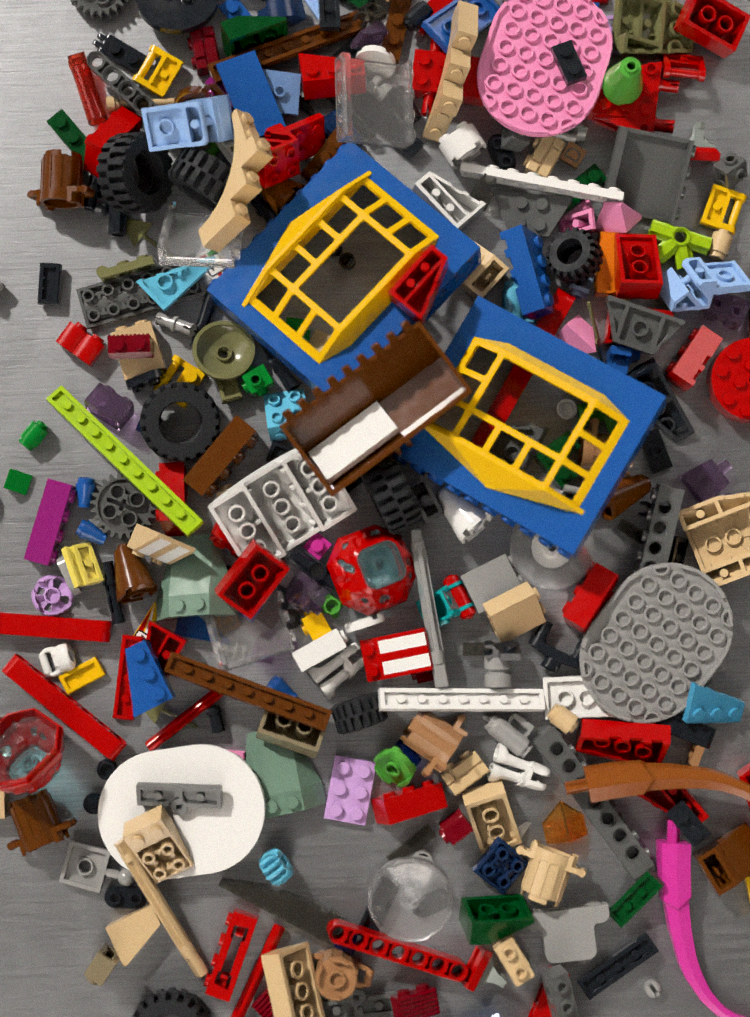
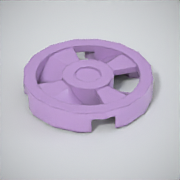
(52, 595)

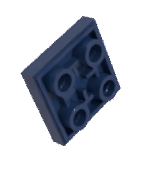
(500, 865)

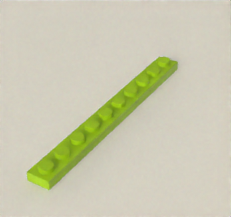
(125, 461)

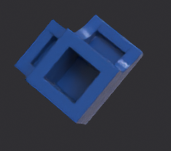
(620, 357)

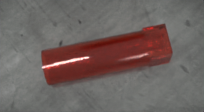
(87, 89)

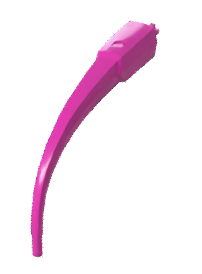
(674, 869)

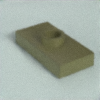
(229, 390)

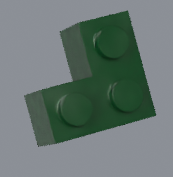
(564, 474)

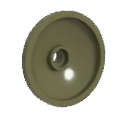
(222, 338)

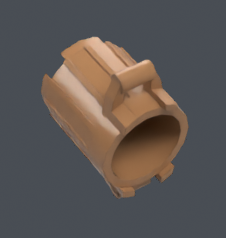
(588, 452)
(433, 739)
(338, 973)

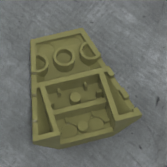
(648, 27)

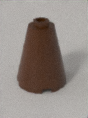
(281, 193)
(628, 492)
(131, 576)

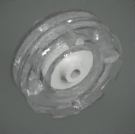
(545, 567)

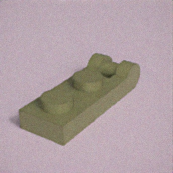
(125, 267)

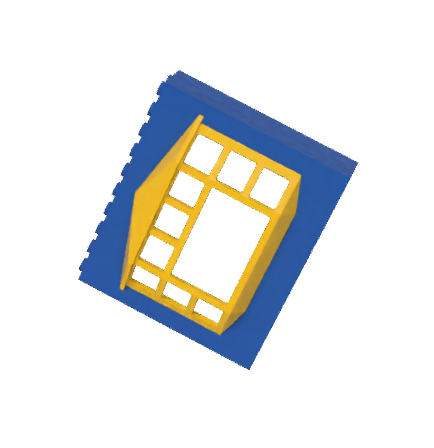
(295, 226)
(504, 487)

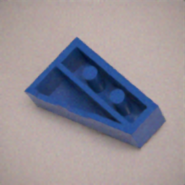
(146, 678)

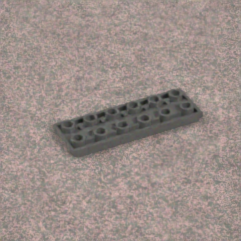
(124, 298)

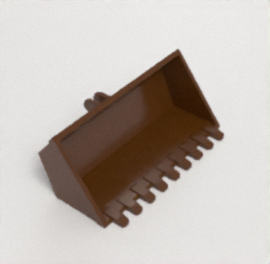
(405, 377)

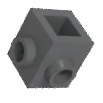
(730, 170)

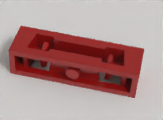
(218, 987)

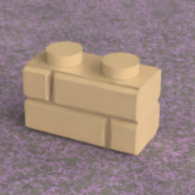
(544, 156)
(464, 772)

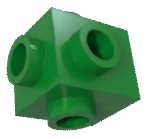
(258, 373)

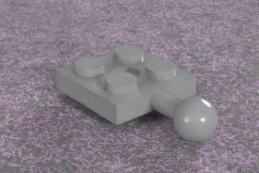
(99, 860)

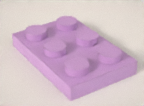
(350, 790)

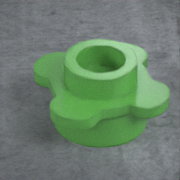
(334, 612)

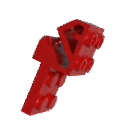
(291, 146)

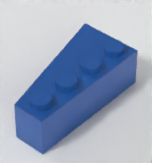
(529, 271)

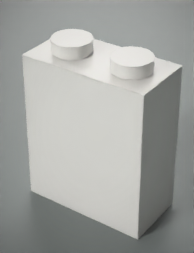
(320, 649)

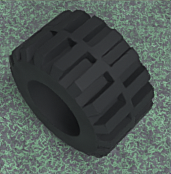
(564, 246)
(358, 713)

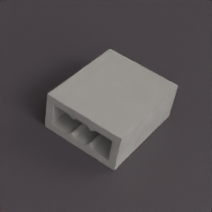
(490, 581)

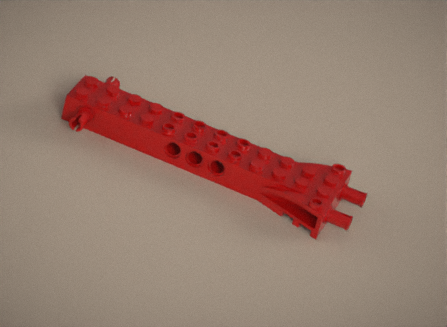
(637, 115)

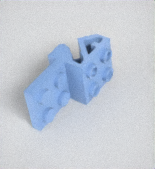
(188, 123)
(701, 283)

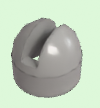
(657, 986)

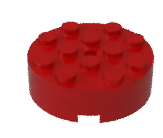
(730, 381)

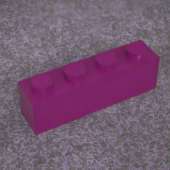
(50, 522)

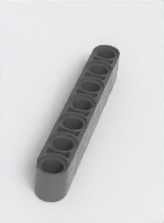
(120, 83)

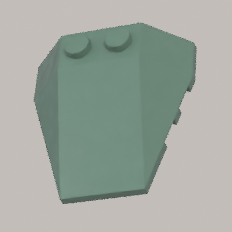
(191, 582)
(285, 776)

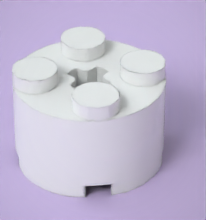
(462, 144)

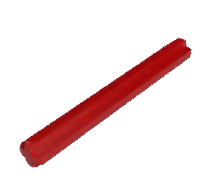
(182, 720)
(257, 973)

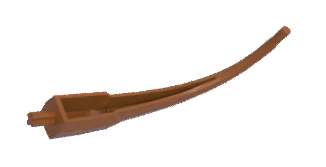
(636, 777)

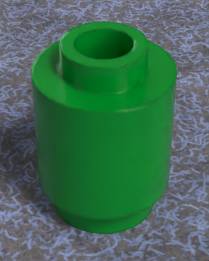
(33, 434)

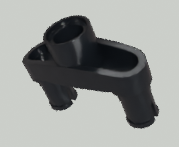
(553, 657)

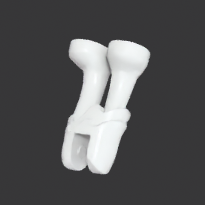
(348, 670)
(522, 778)

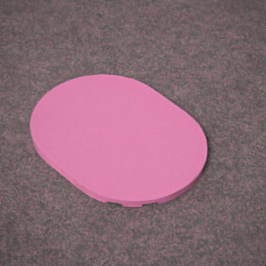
(520, 74)

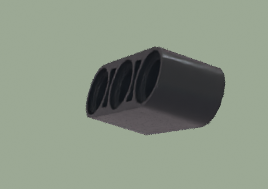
(692, 732)

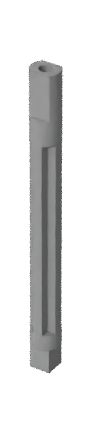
(429, 608)

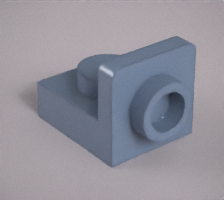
(580, 291)

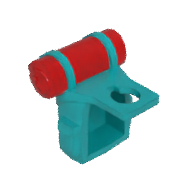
(451, 601)

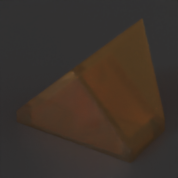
(564, 824)

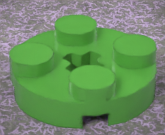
(403, 770)

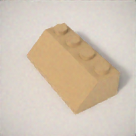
(292, 982)

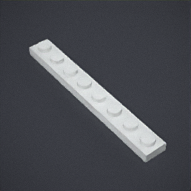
(536, 182)
(461, 699)

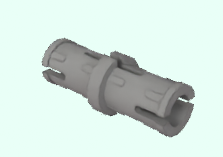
(175, 324)

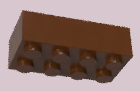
(221, 457)

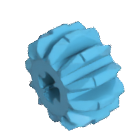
(276, 866)

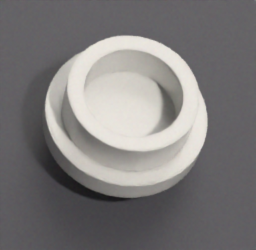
(566, 409)

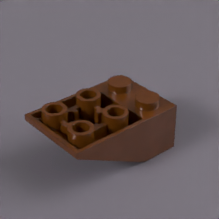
(726, 859)

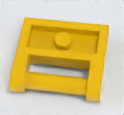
(163, 74)
(717, 206)
(190, 374)

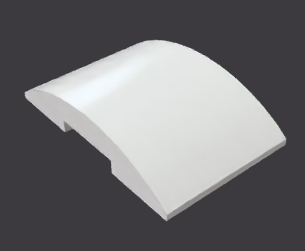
(279, 506)

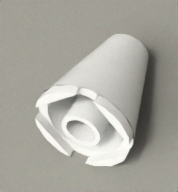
(463, 516)

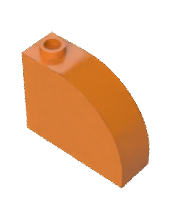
(604, 279)

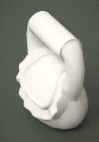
(63, 659)

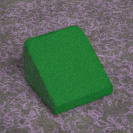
(18, 481)

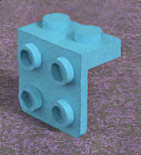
(275, 405)

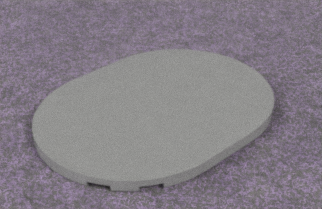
(653, 640)

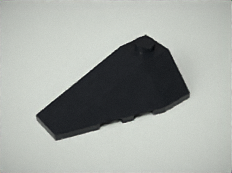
(672, 418)

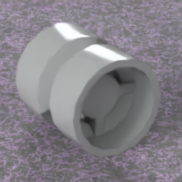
(497, 673)

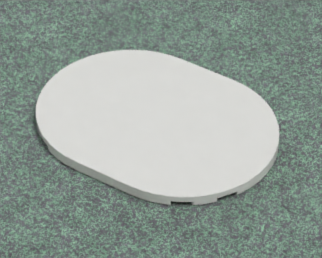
(211, 835)

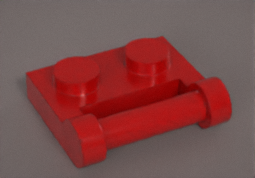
(683, 66)

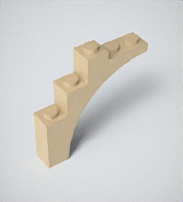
(456, 68)
(242, 185)

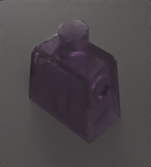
(706, 479)

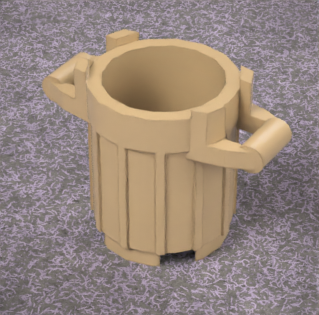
(547, 872)

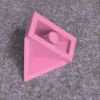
(581, 217)
(616, 218)
(578, 334)

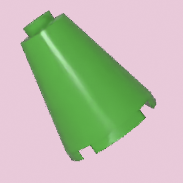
(623, 81)

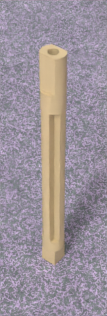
(162, 909)

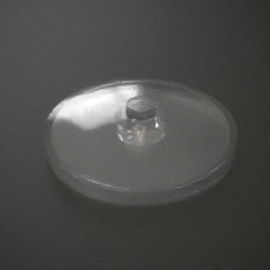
(410, 899)

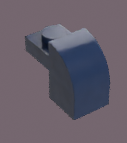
(291, 9)

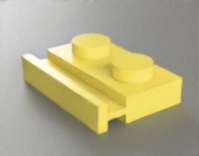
(82, 564)

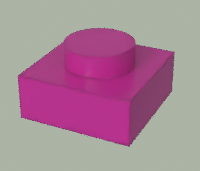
(317, 546)

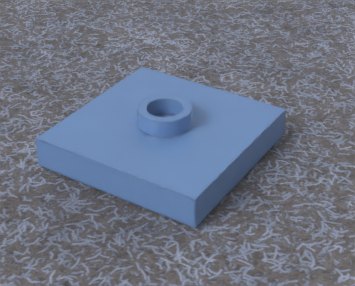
(285, 90)

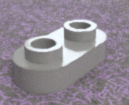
(63, 568)

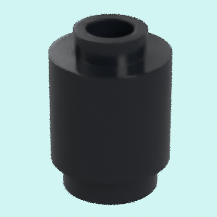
(416, 15)

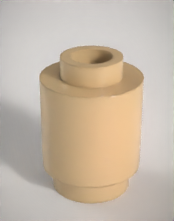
(720, 245)
(563, 718)

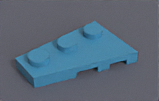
(711, 706)

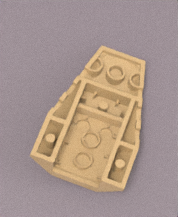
(720, 536)

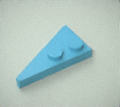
(170, 286)

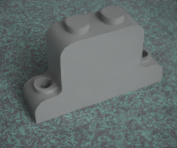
(569, 930)

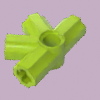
(669, 246)

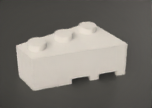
(447, 200)

